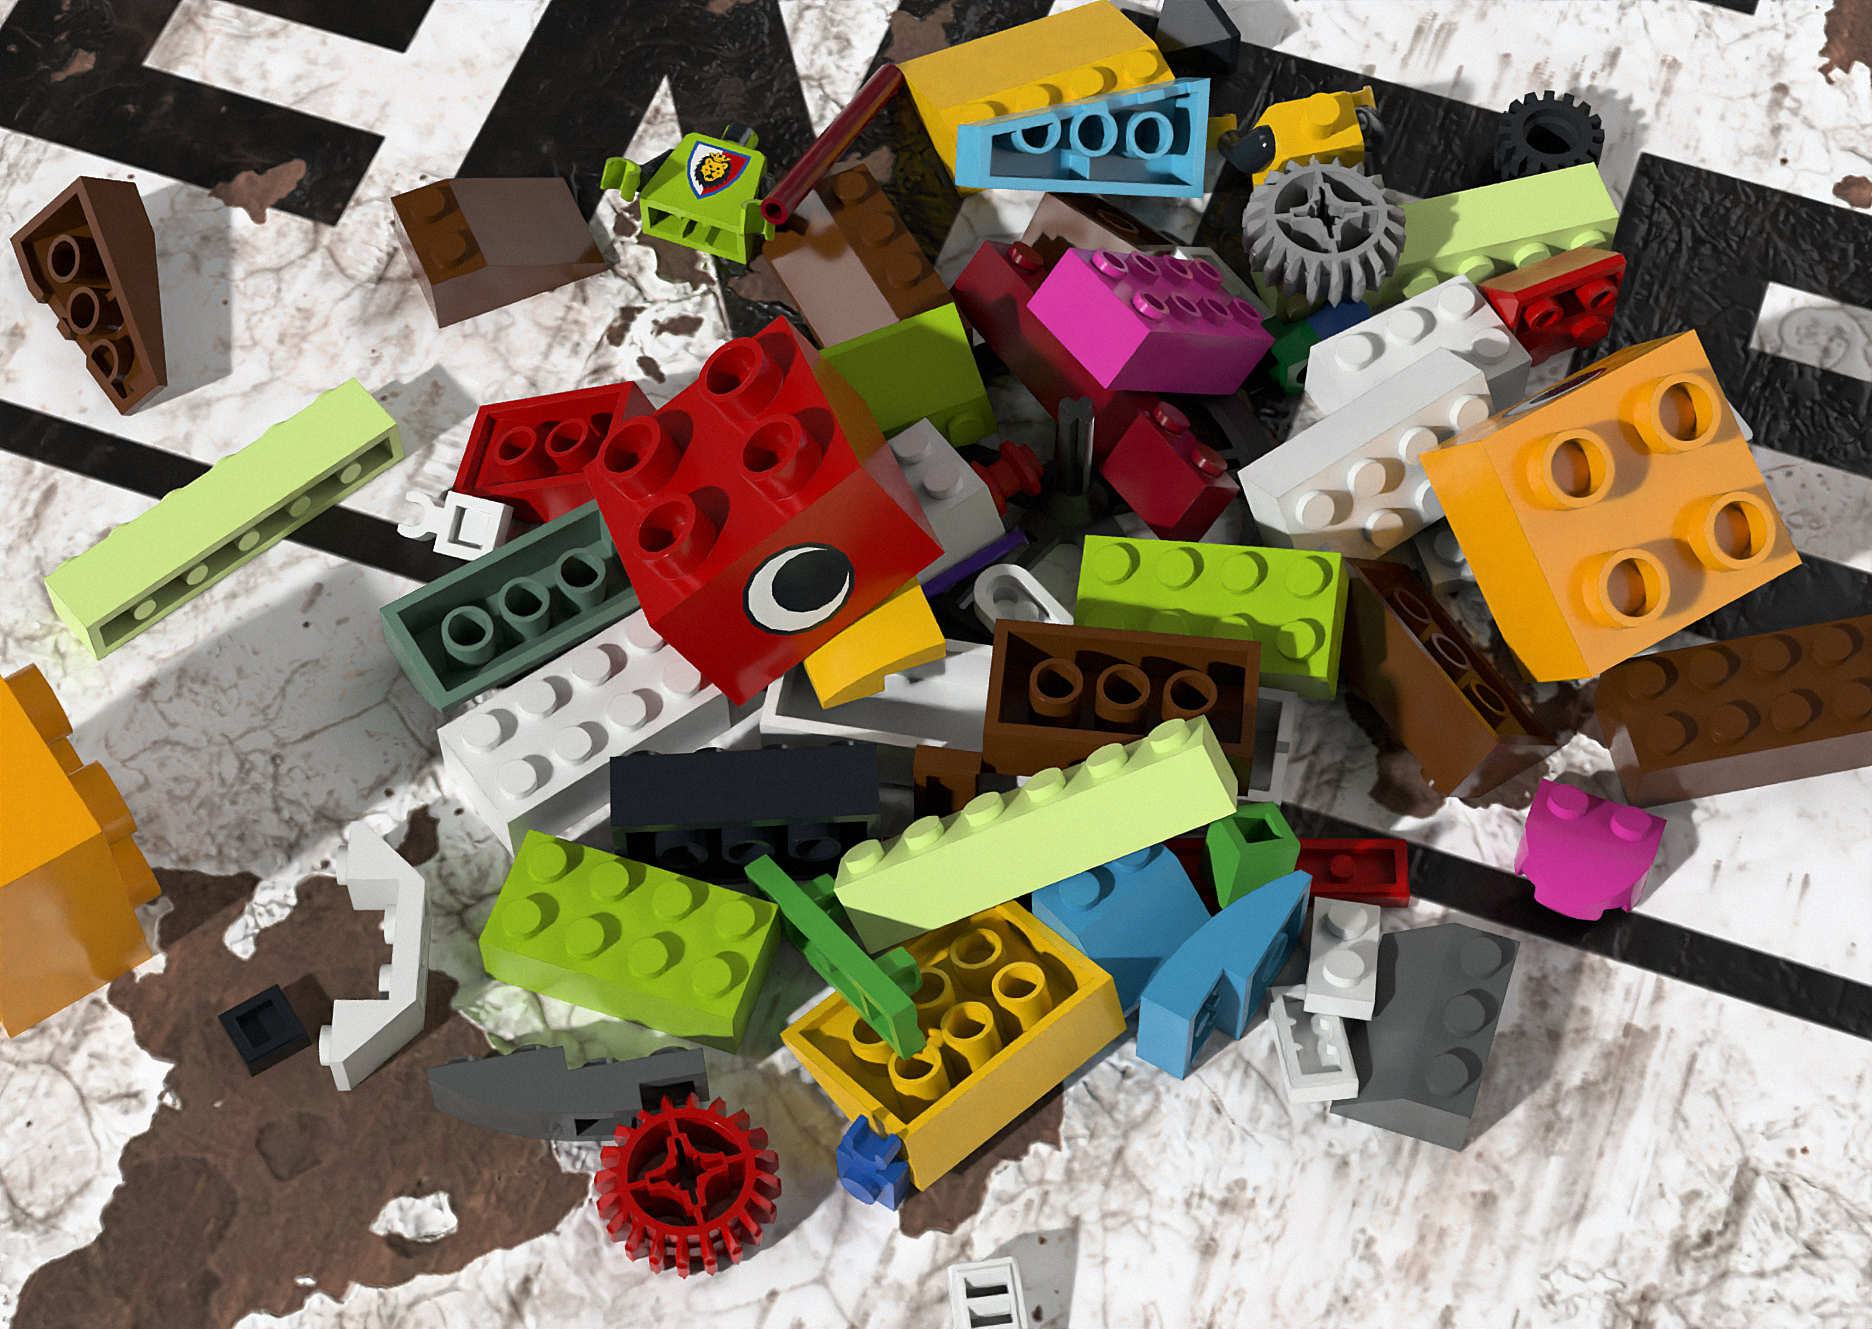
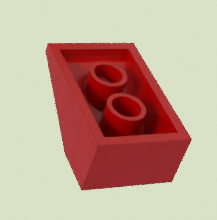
(535, 448)

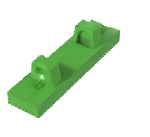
(874, 988)

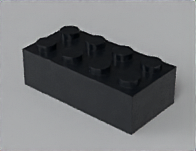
(726, 808)

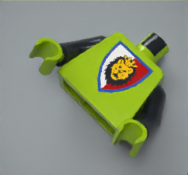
(701, 192)

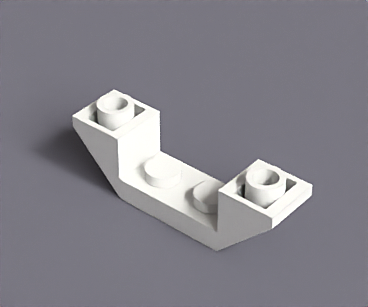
(373, 1030)

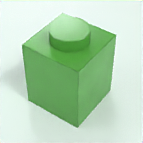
(1247, 851)

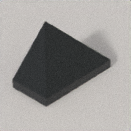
(1198, 35)

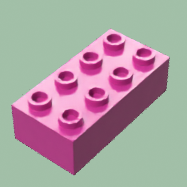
(1151, 322)

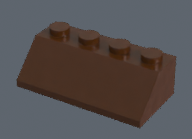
(853, 261)
(1433, 684)

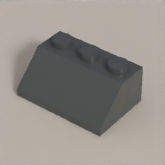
(1429, 1031)

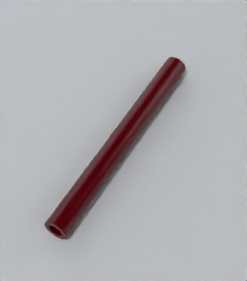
(831, 144)

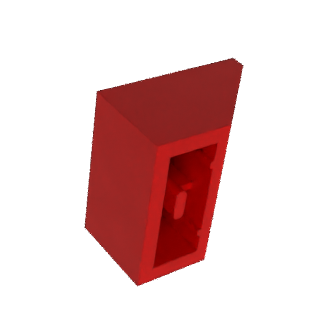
(1558, 300)

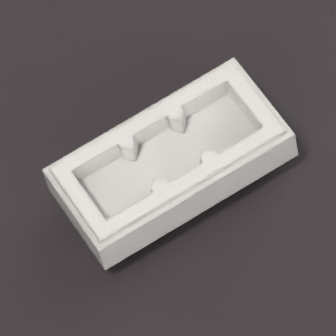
(1310, 1049)

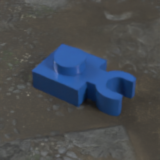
(871, 1167)

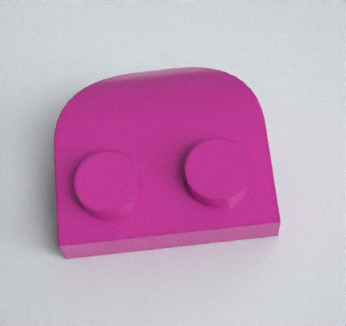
(1586, 851)

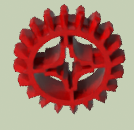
(660, 1193)

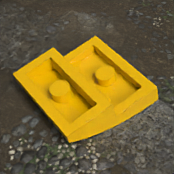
(882, 641)

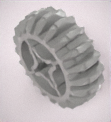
(1323, 231)

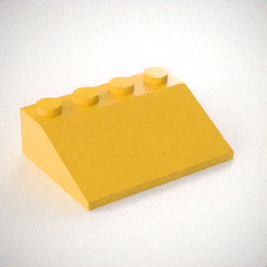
(1028, 68)
(1002, 1024)

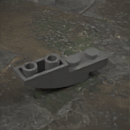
(542, 1099)

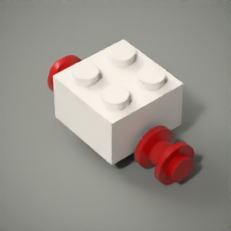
(959, 497)

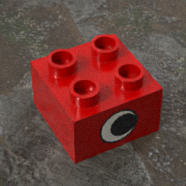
(759, 510)

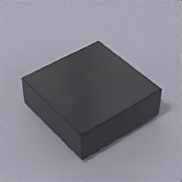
(264, 1030)

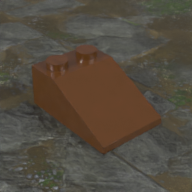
(492, 242)

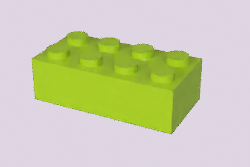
(1236, 592)
(631, 941)

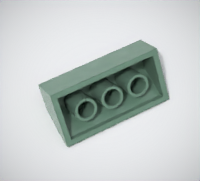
(510, 609)

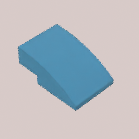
(1221, 974)

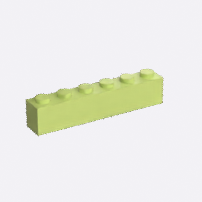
(1483, 235)
(224, 518)
(1036, 833)

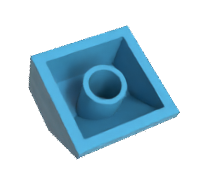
(1125, 916)

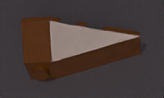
(99, 274)

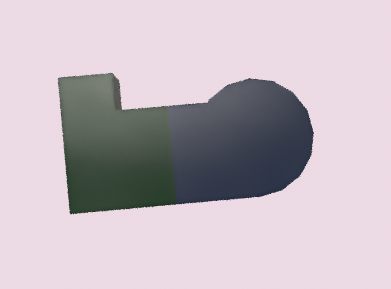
(1288, 356)

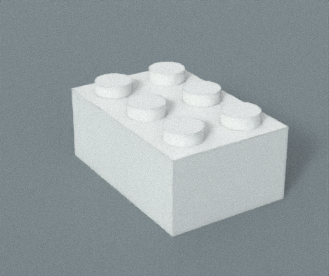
(1387, 343)

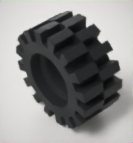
(1548, 120)

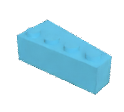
(1110, 143)

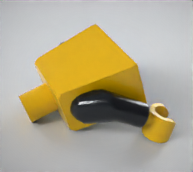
(1297, 129)

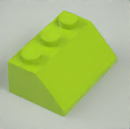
(919, 373)

